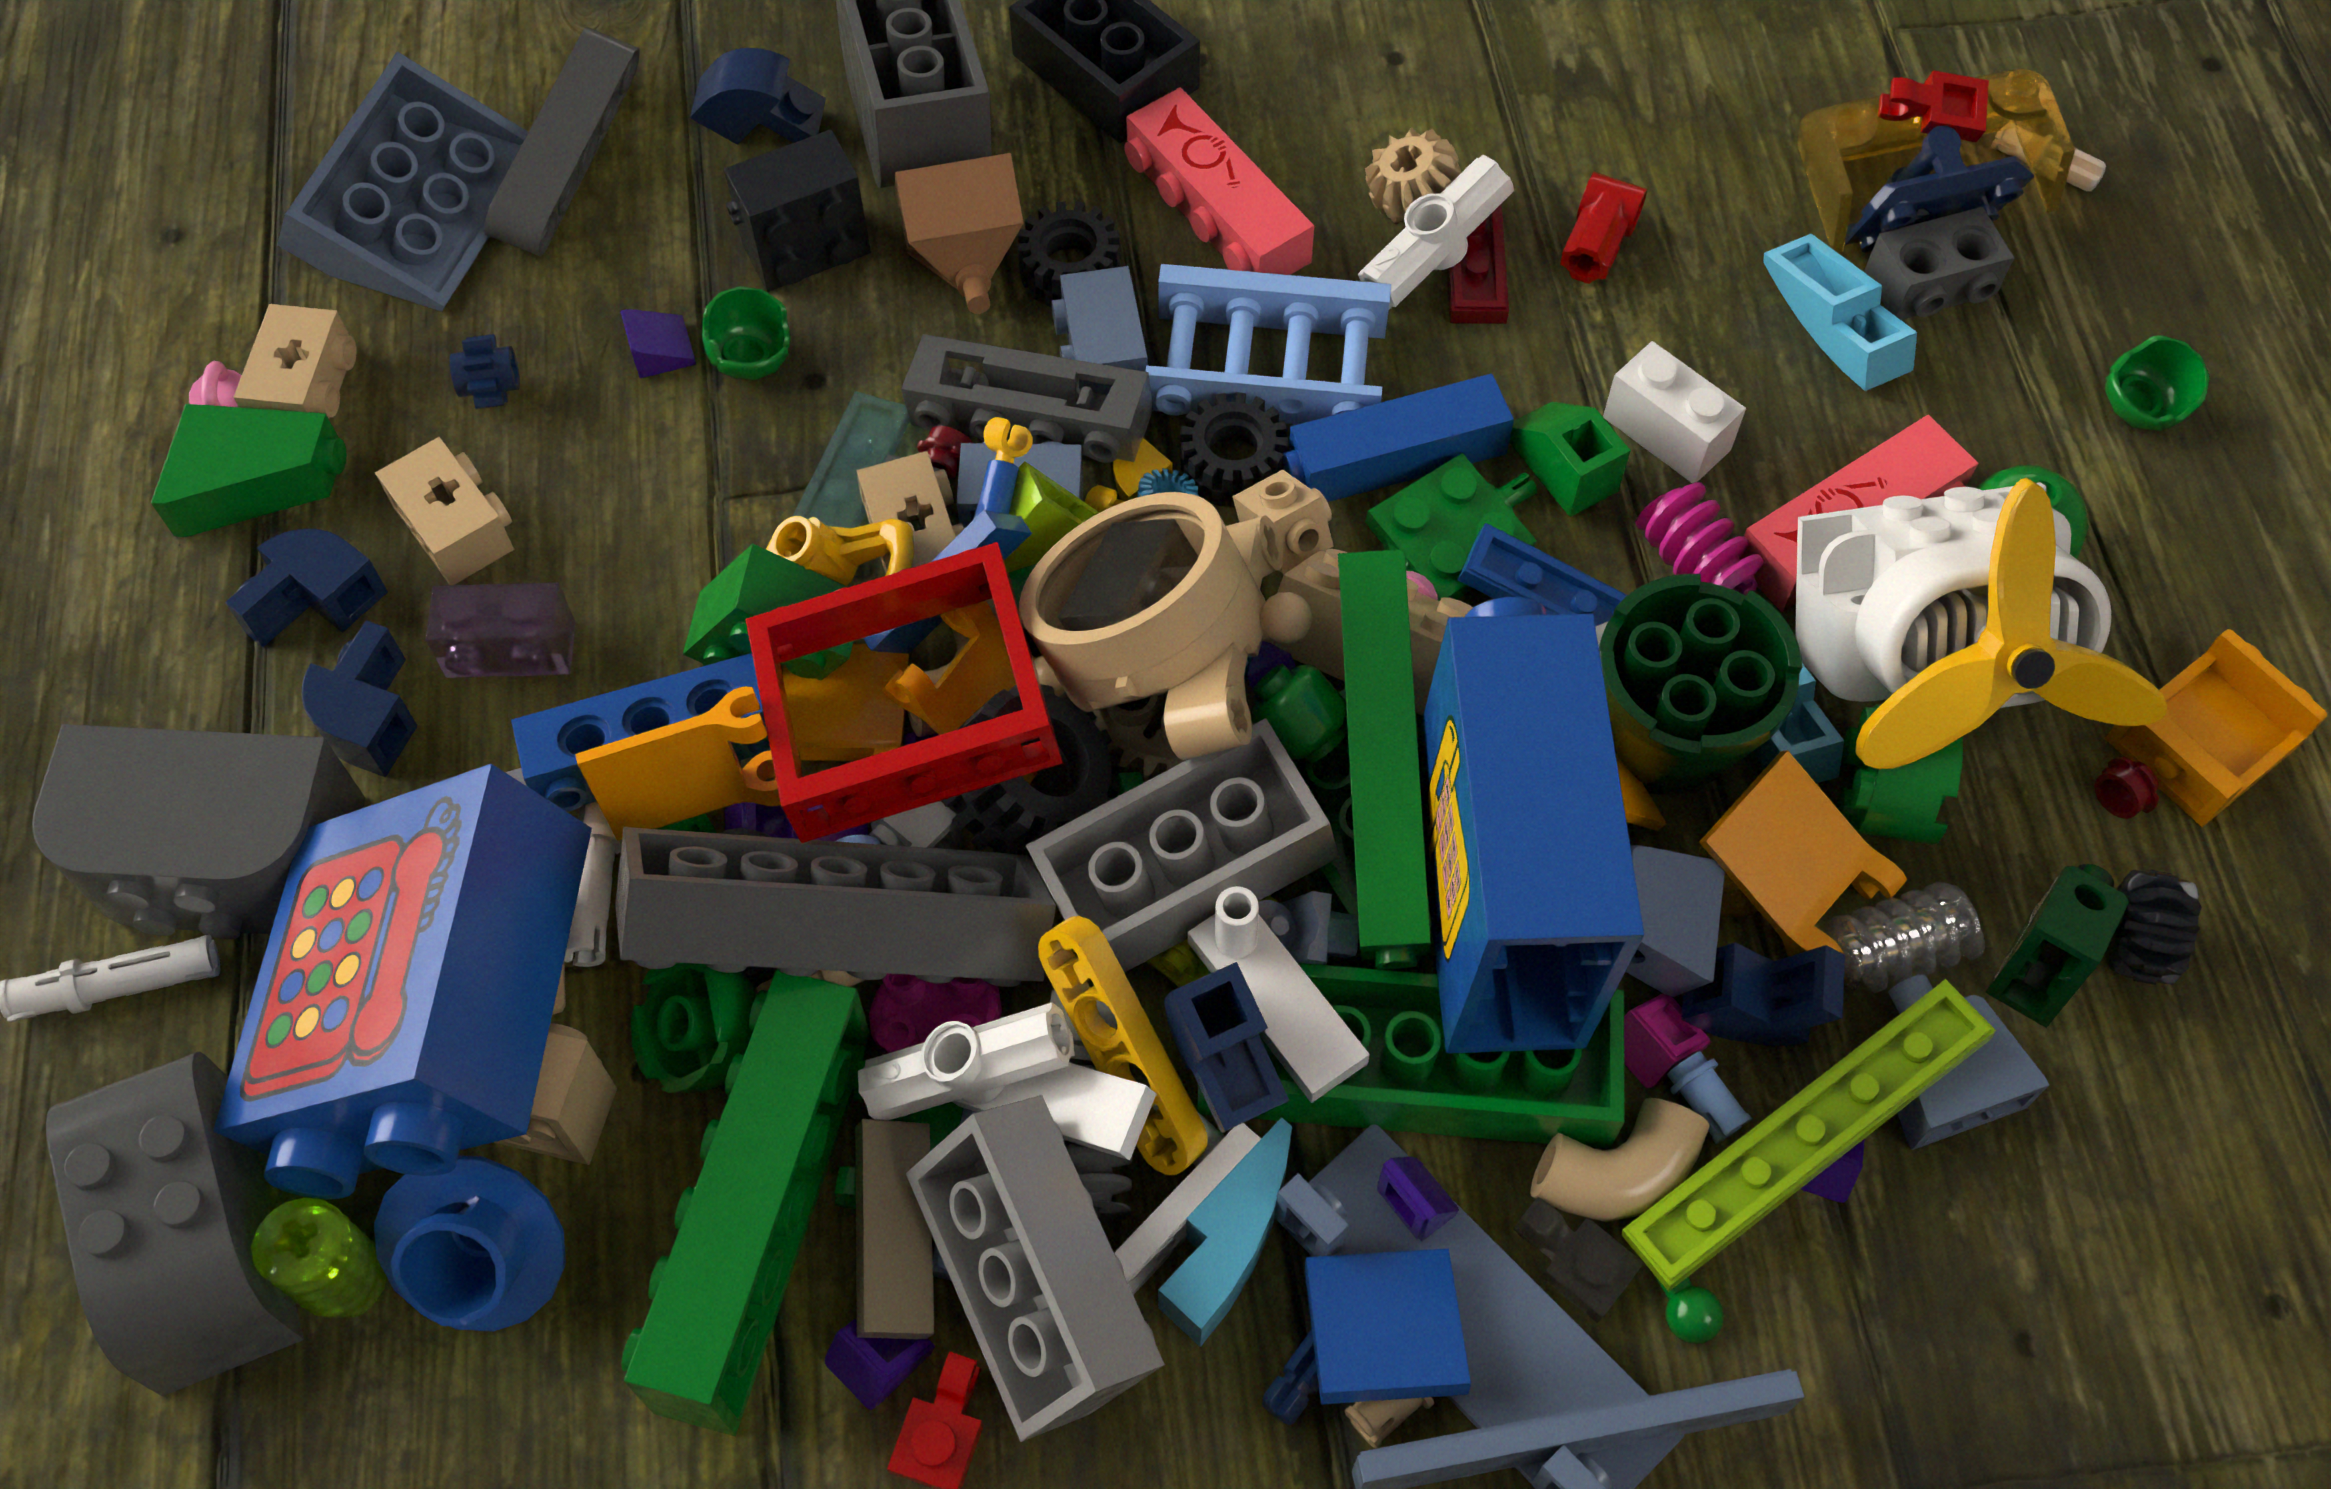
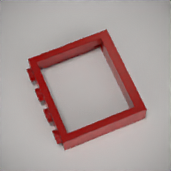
(918, 771)

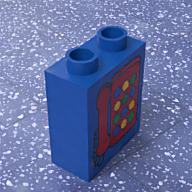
(407, 985)

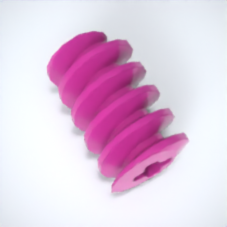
(1693, 543)

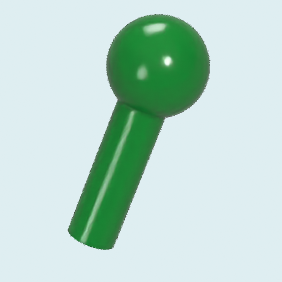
(1693, 1312)

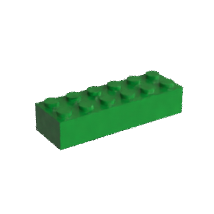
(1471, 1094)
(749, 1205)

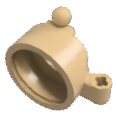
(1185, 643)

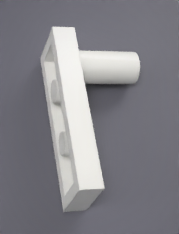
(1301, 1023)
(1166, 1226)

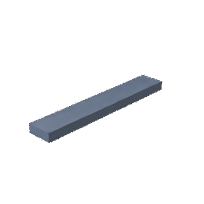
(1579, 1430)

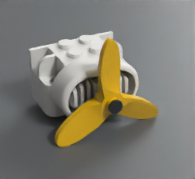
(1955, 616)

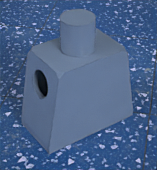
(1679, 918)
(1980, 1089)

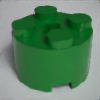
(1899, 800)

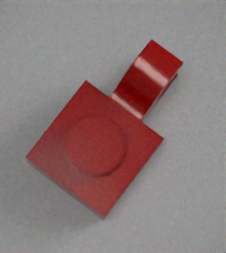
(1940, 101)
(939, 1437)

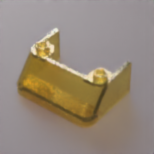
(1855, 131)

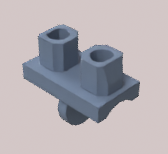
(1311, 928)

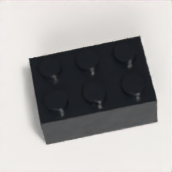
(1105, 54)

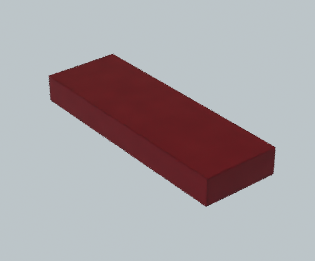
(1480, 279)

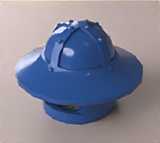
(471, 1245)

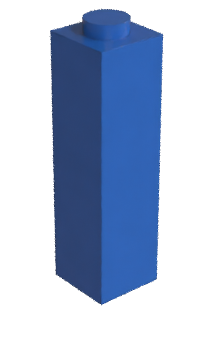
(1400, 438)

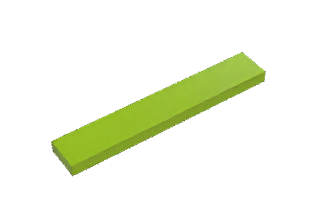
(1807, 1134)

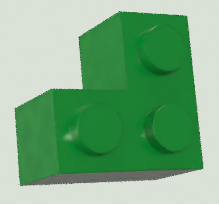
(749, 587)

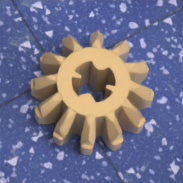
(1409, 171)

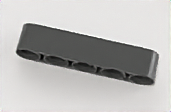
(562, 142)

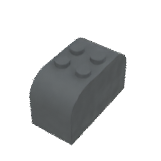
(914, 83)
(185, 822)
(166, 1227)

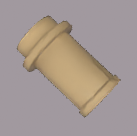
(1379, 1418)

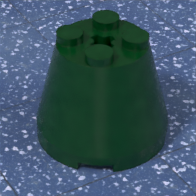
(1695, 679)

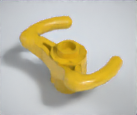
(840, 550)

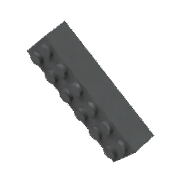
(829, 907)

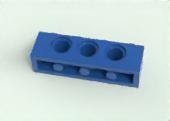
(553, 736)

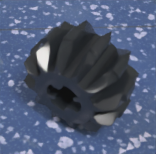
(2156, 927)

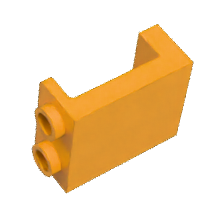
(2222, 727)

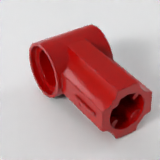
(1604, 218)

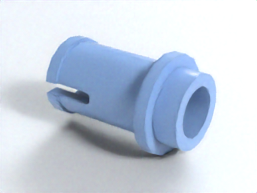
(1708, 1095)

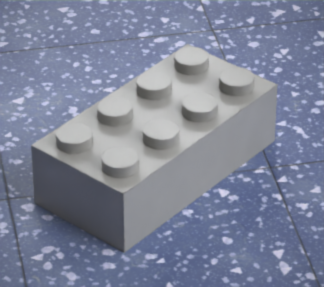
(1169, 847)
(1033, 1267)

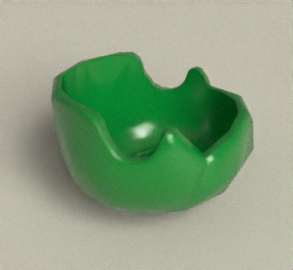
(746, 333)
(2157, 383)

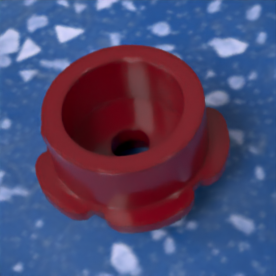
(944, 448)
(2127, 788)

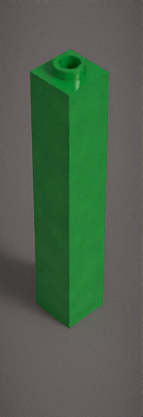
(1383, 759)

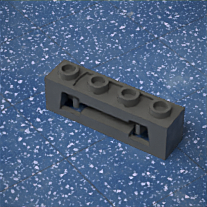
(1030, 393)

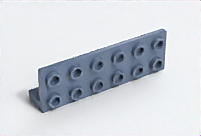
(1518, 1342)

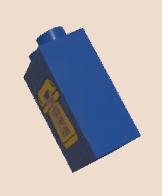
(1524, 831)

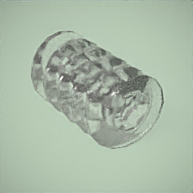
(1907, 936)

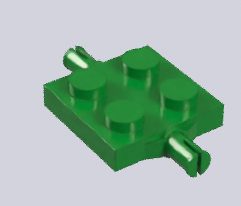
(1442, 516)

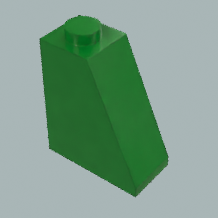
(244, 465)

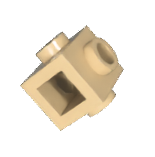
(1295, 510)

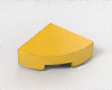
(1129, 473)

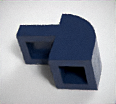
(752, 89)
(305, 572)
(353, 704)
(1766, 998)
(1219, 1040)

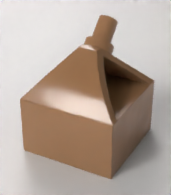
(961, 221)

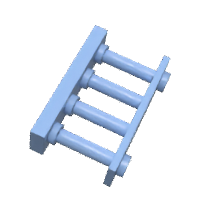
(1271, 302)

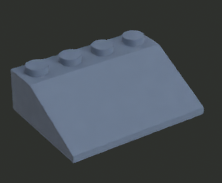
(404, 188)

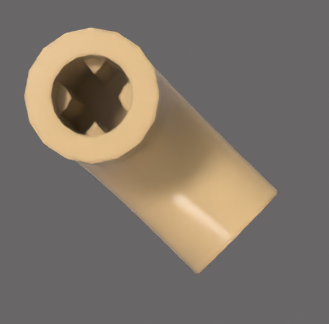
(1623, 1179)

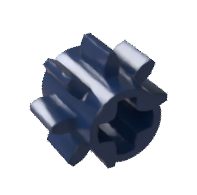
(484, 371)

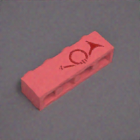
(1217, 187)
(1914, 463)

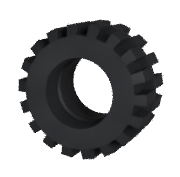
(1016, 813)

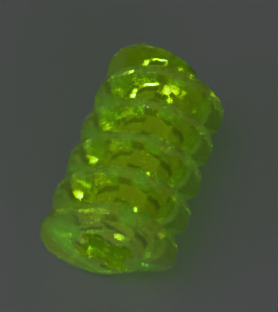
(318, 1258)

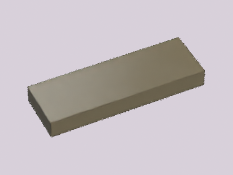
(891, 1233)

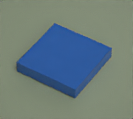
(1386, 1326)

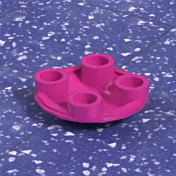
(911, 1008)

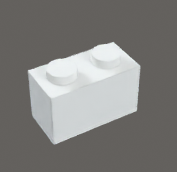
(1673, 412)

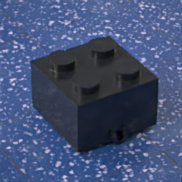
(798, 210)

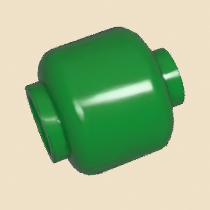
(1301, 710)

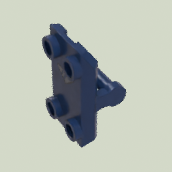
(1917, 197)

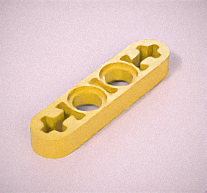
(1130, 1043)

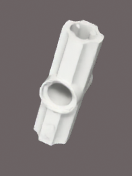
(1439, 229)
(996, 1056)

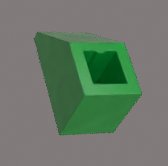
(1571, 453)

